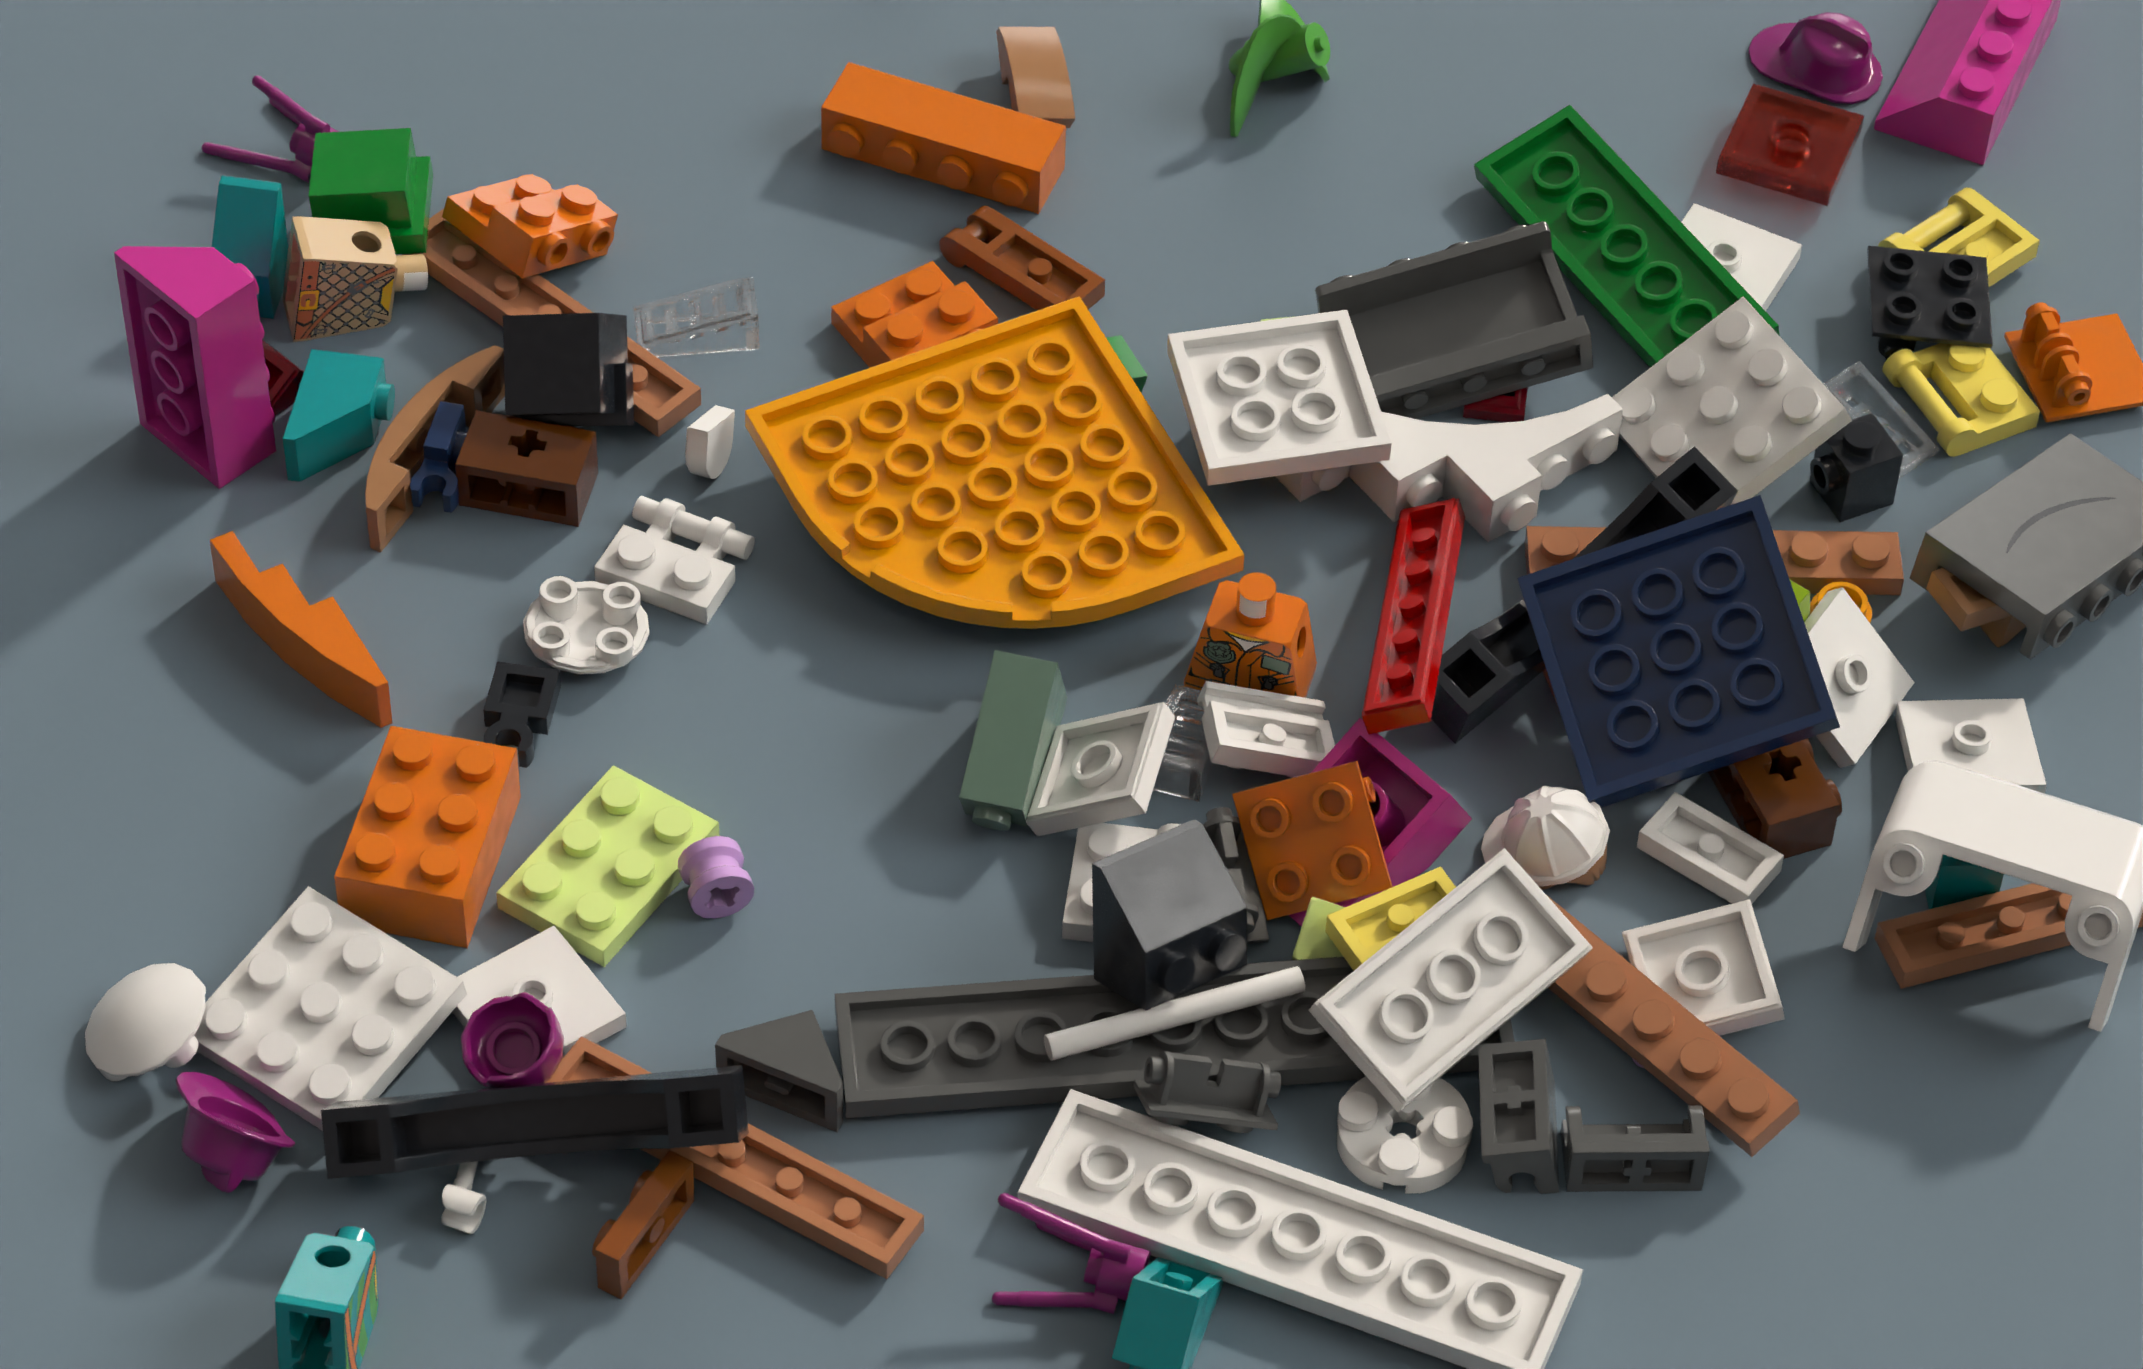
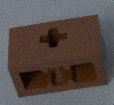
(527, 468)
(1782, 799)

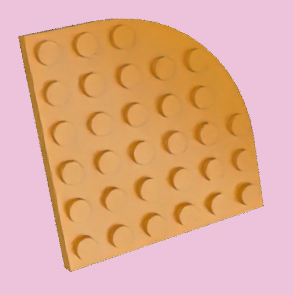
(999, 478)

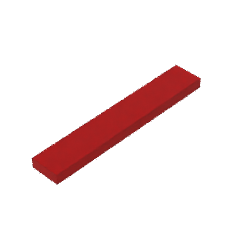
(1414, 617)

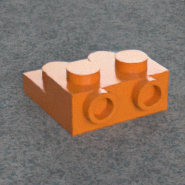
(532, 224)
(910, 315)

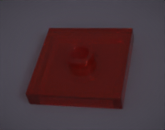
(1790, 144)

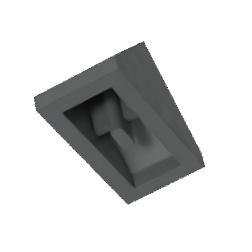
(787, 1067)

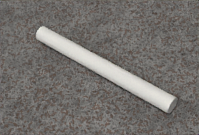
(1174, 1013)

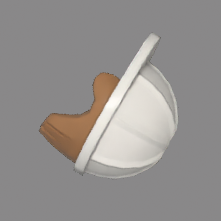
(1552, 837)

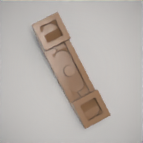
(471, 382)

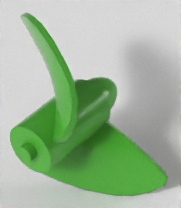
(1275, 50)

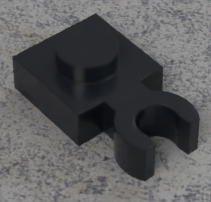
(520, 704)

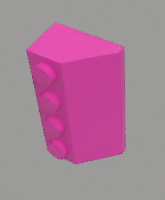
(1967, 74)
(197, 356)

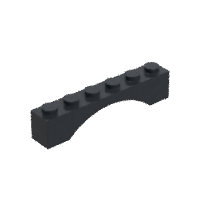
(1504, 653)
(535, 1119)

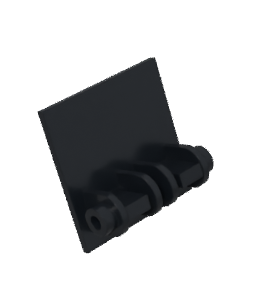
(1928, 299)

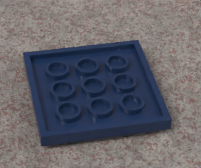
(1677, 653)

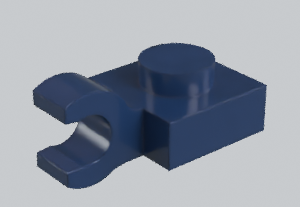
(440, 455)

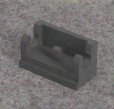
(1519, 1113)
(1634, 1154)

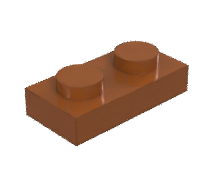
(653, 1211)

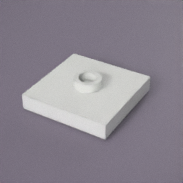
(1750, 254)
(1858, 673)
(1972, 734)
(1100, 769)
(1711, 966)
(553, 975)

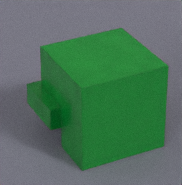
(374, 180)

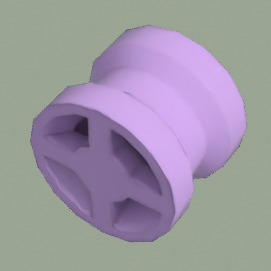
(715, 877)

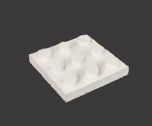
(1278, 397)
(1735, 399)
(325, 1009)

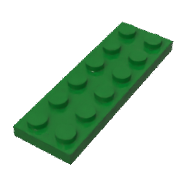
(1611, 234)

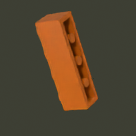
(943, 137)

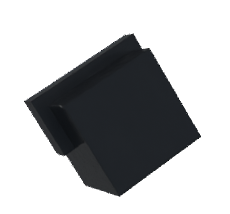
(568, 369)

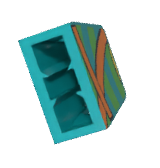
(334, 1281)

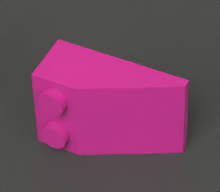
(1410, 811)

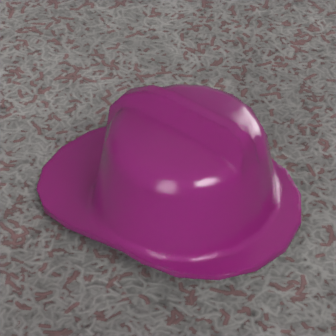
(1820, 55)
(228, 1131)

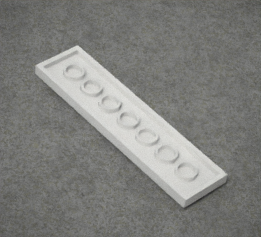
(1301, 1238)

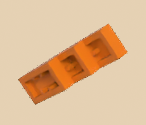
(307, 637)

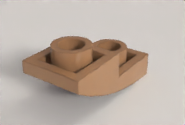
(1036, 73)

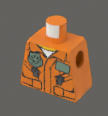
(1255, 639)

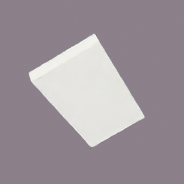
(1450, 979)

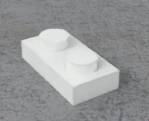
(1709, 850)

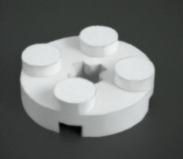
(1418, 1163)

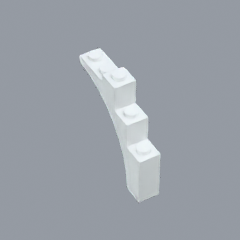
(1487, 466)

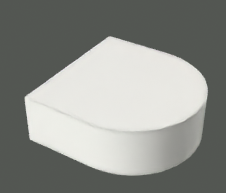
(710, 442)

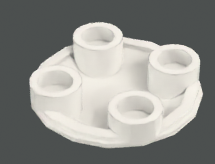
(586, 625)
(146, 1022)

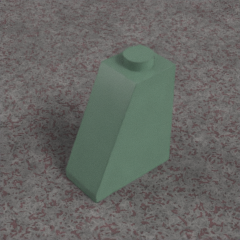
(1012, 739)

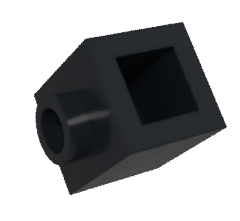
(1857, 469)

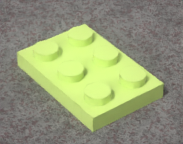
(606, 865)

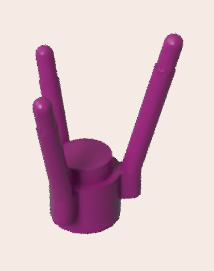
(300, 143)
(1108, 1266)

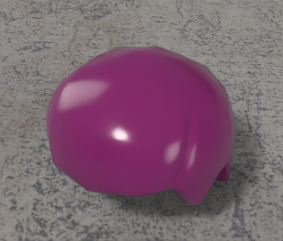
(512, 1042)

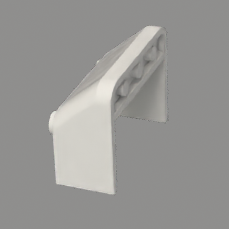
(2020, 835)

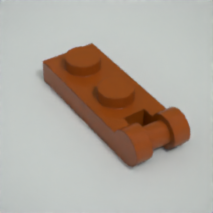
(1020, 261)

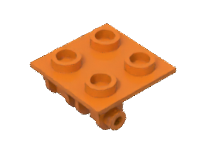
(2077, 364)
(1313, 839)

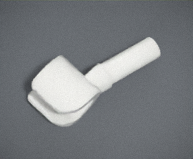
(462, 1206)

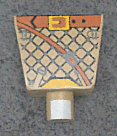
(344, 276)

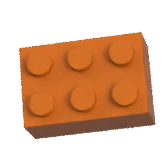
(429, 835)

